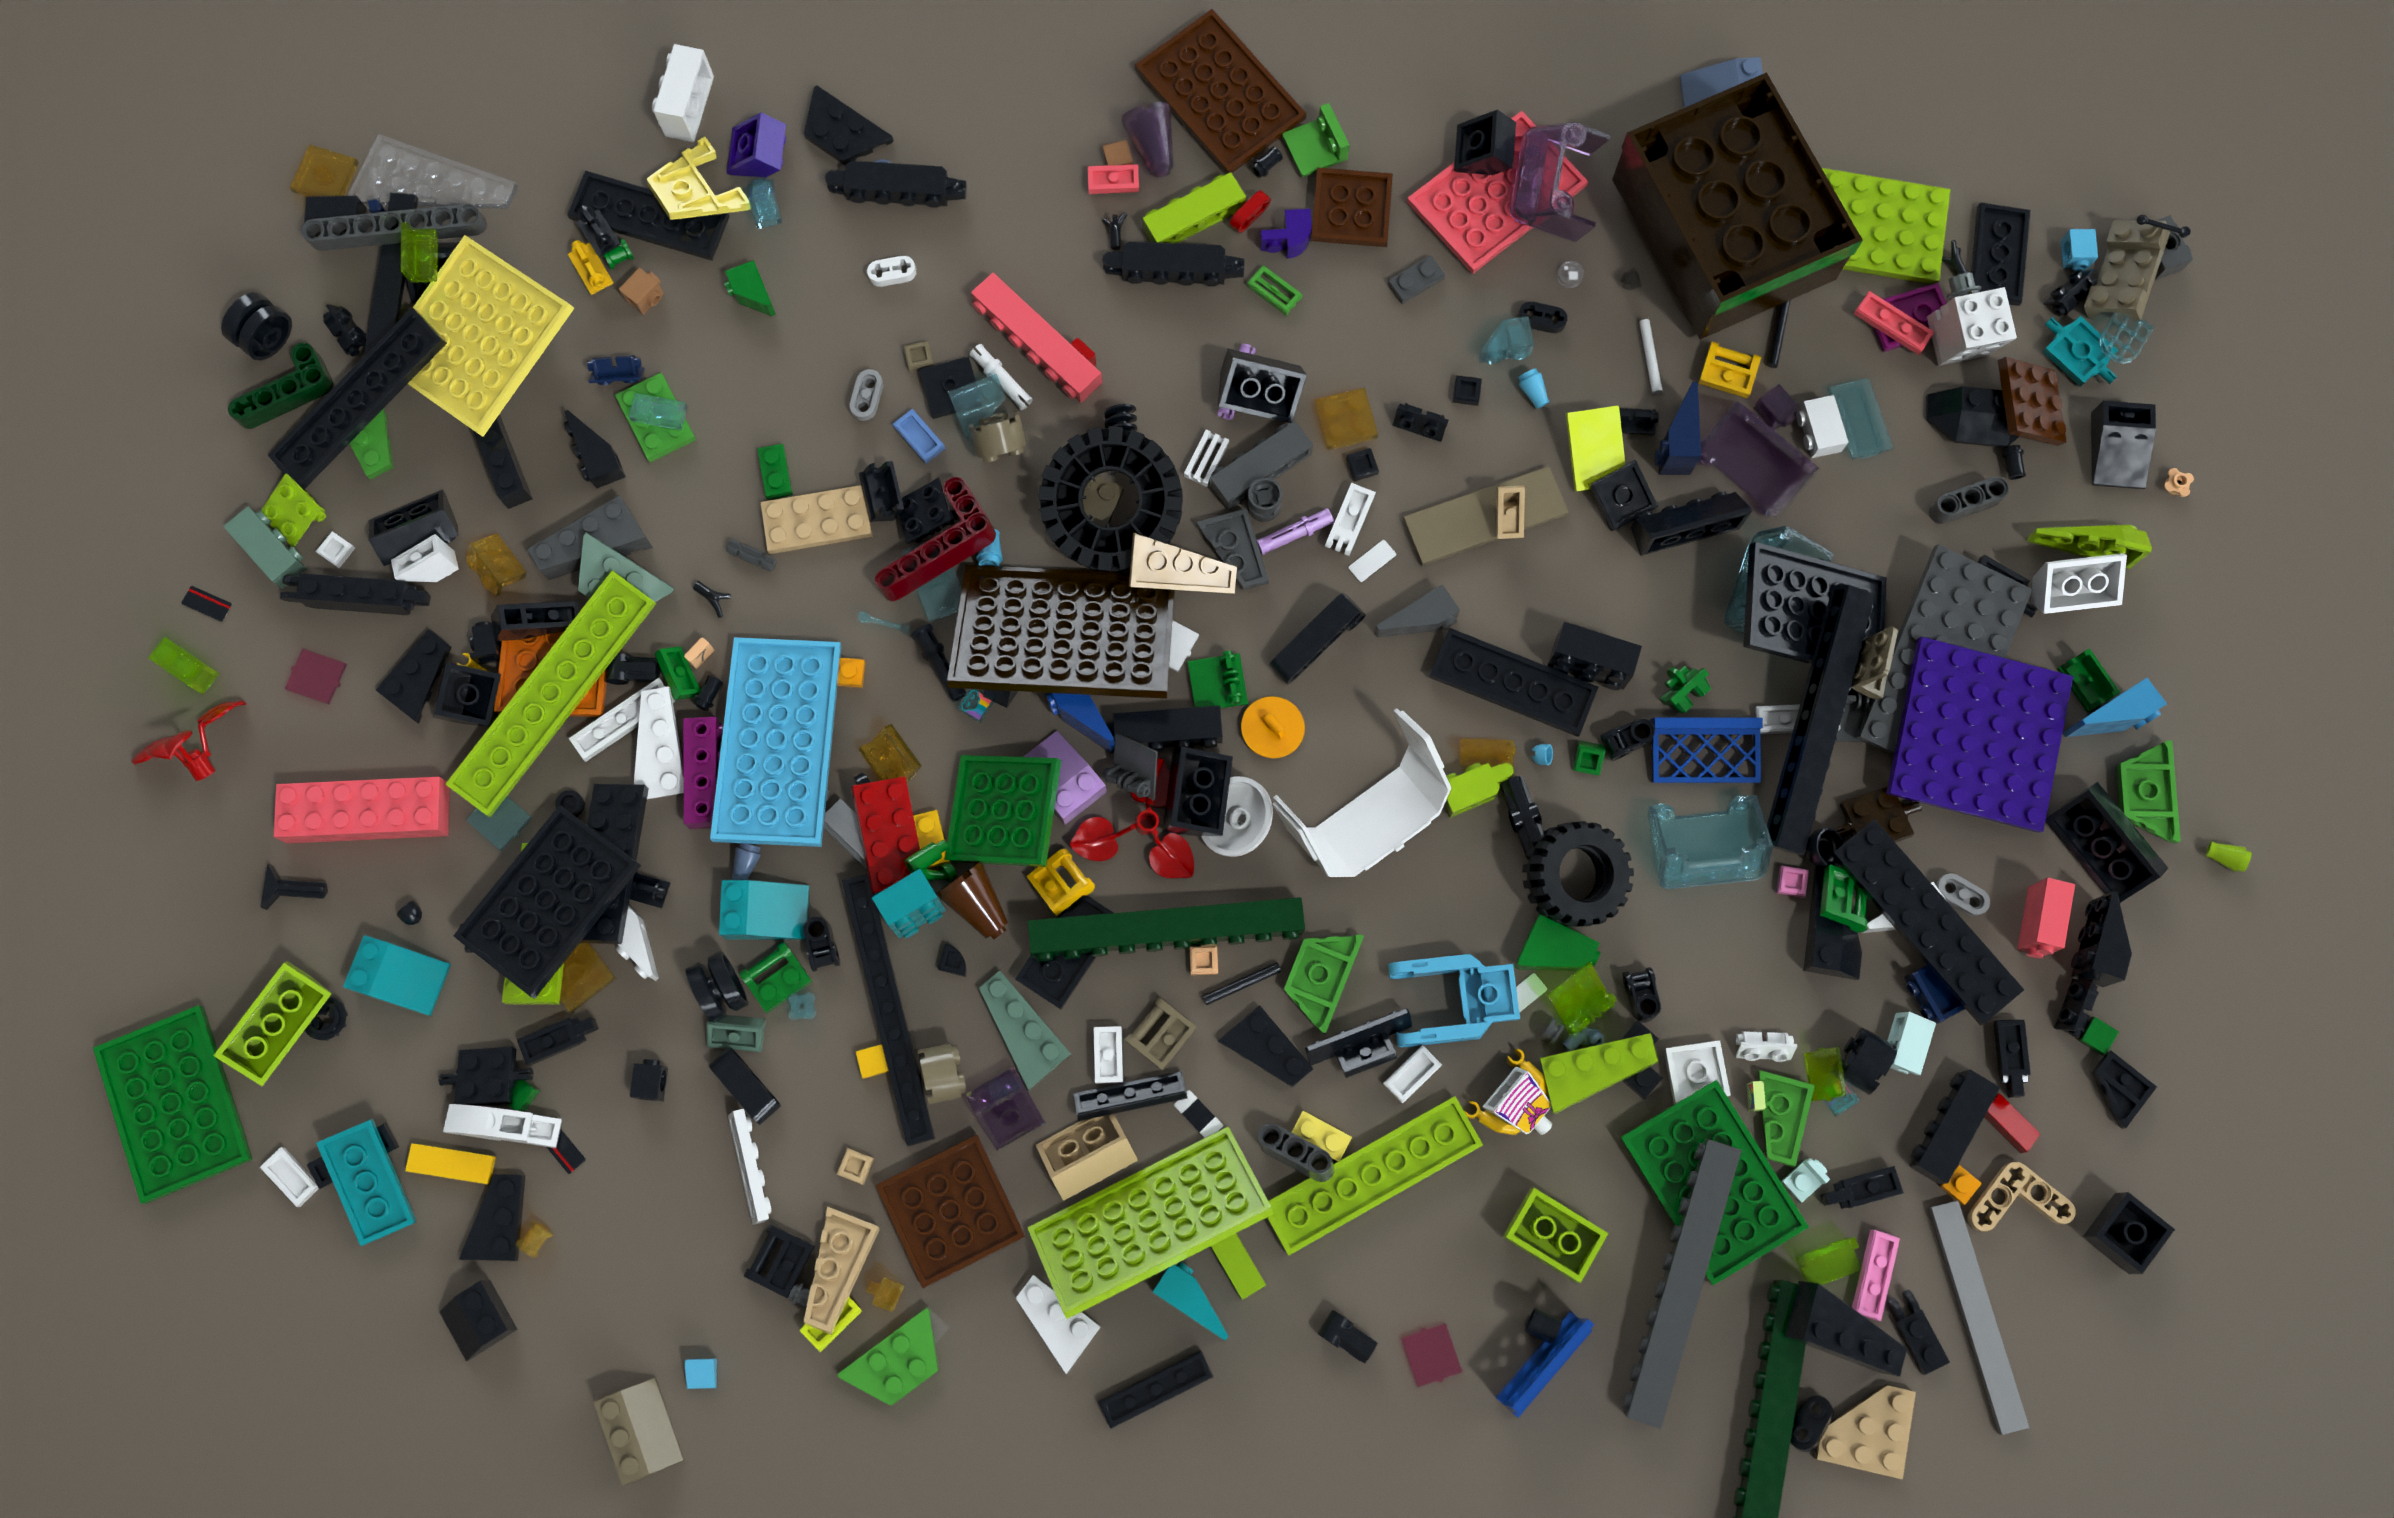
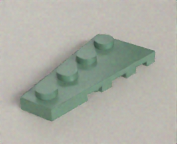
(1024, 1032)

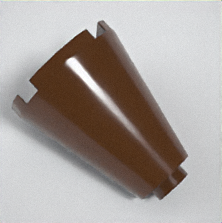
(976, 901)

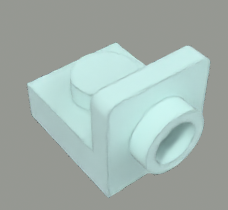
(1805, 1179)

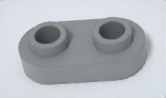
(866, 396)
(1962, 892)

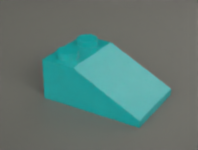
(763, 910)
(397, 975)
(1186, 1295)

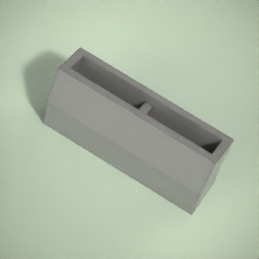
(842, 825)

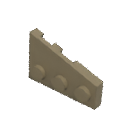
(1102, 500)

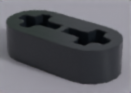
(1543, 317)

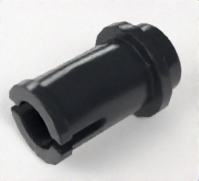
(1262, 165)
(2014, 462)
(707, 693)

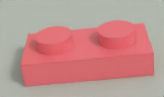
(1113, 179)

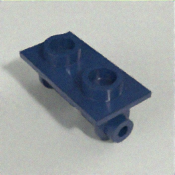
(628, 370)

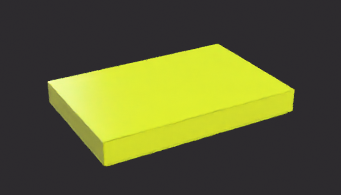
(1594, 444)

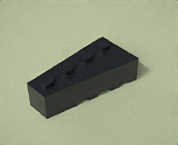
(1838, 1329)

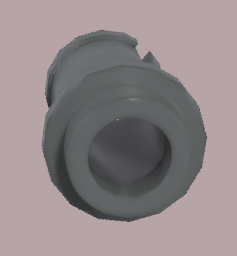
(799, 1295)

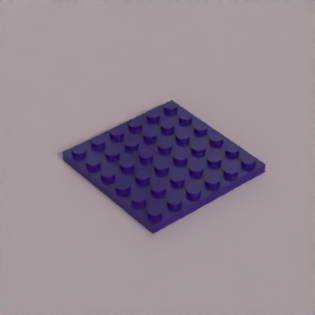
(1980, 735)

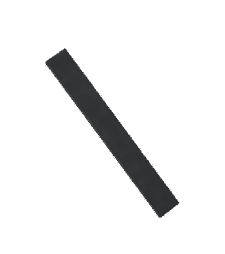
(389, 280)

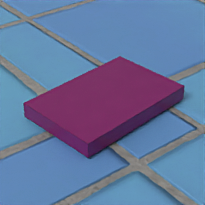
(1916, 304)

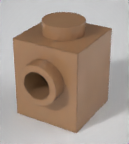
(642, 290)

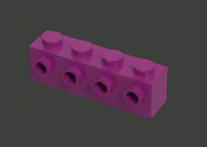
(701, 763)

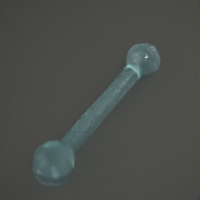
(864, 618)

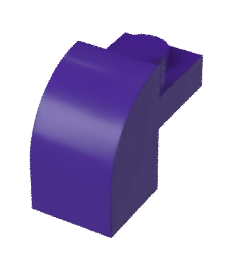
(1293, 237)

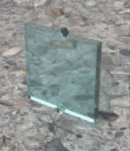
(502, 825)

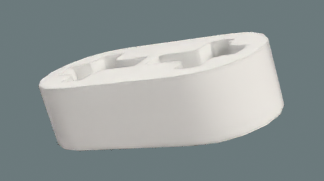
(891, 271)

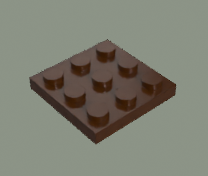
(1352, 207)
(2032, 401)

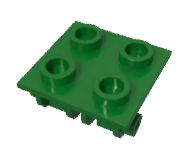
(1218, 681)

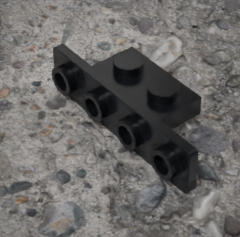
(1362, 1046)

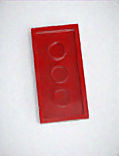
(885, 830)

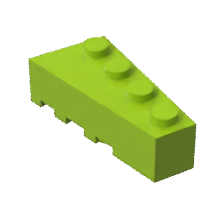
(1590, 1070)

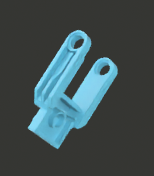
(1485, 994)

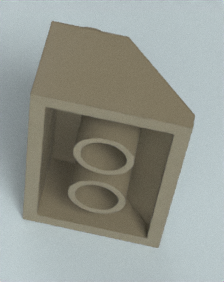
(638, 1431)

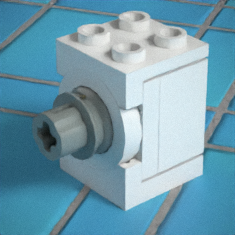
(1971, 322)

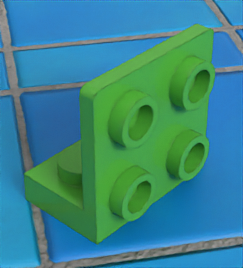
(1317, 143)

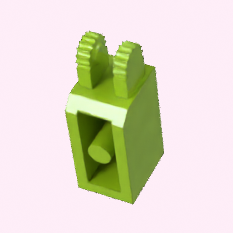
(1475, 786)

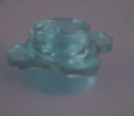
(807, 1012)

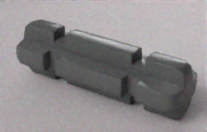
(751, 555)

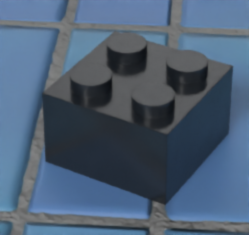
(2128, 1233)

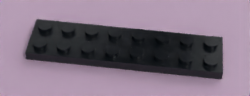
(357, 398)
(1927, 922)

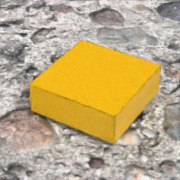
(872, 1061)

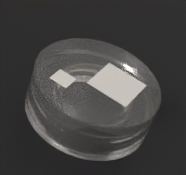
(1570, 274)

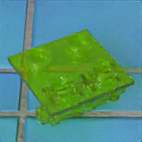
(1581, 999)

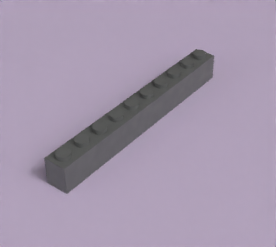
(1681, 1284)

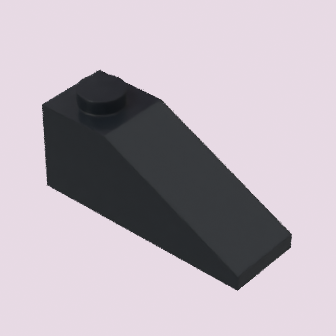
(532, 619)

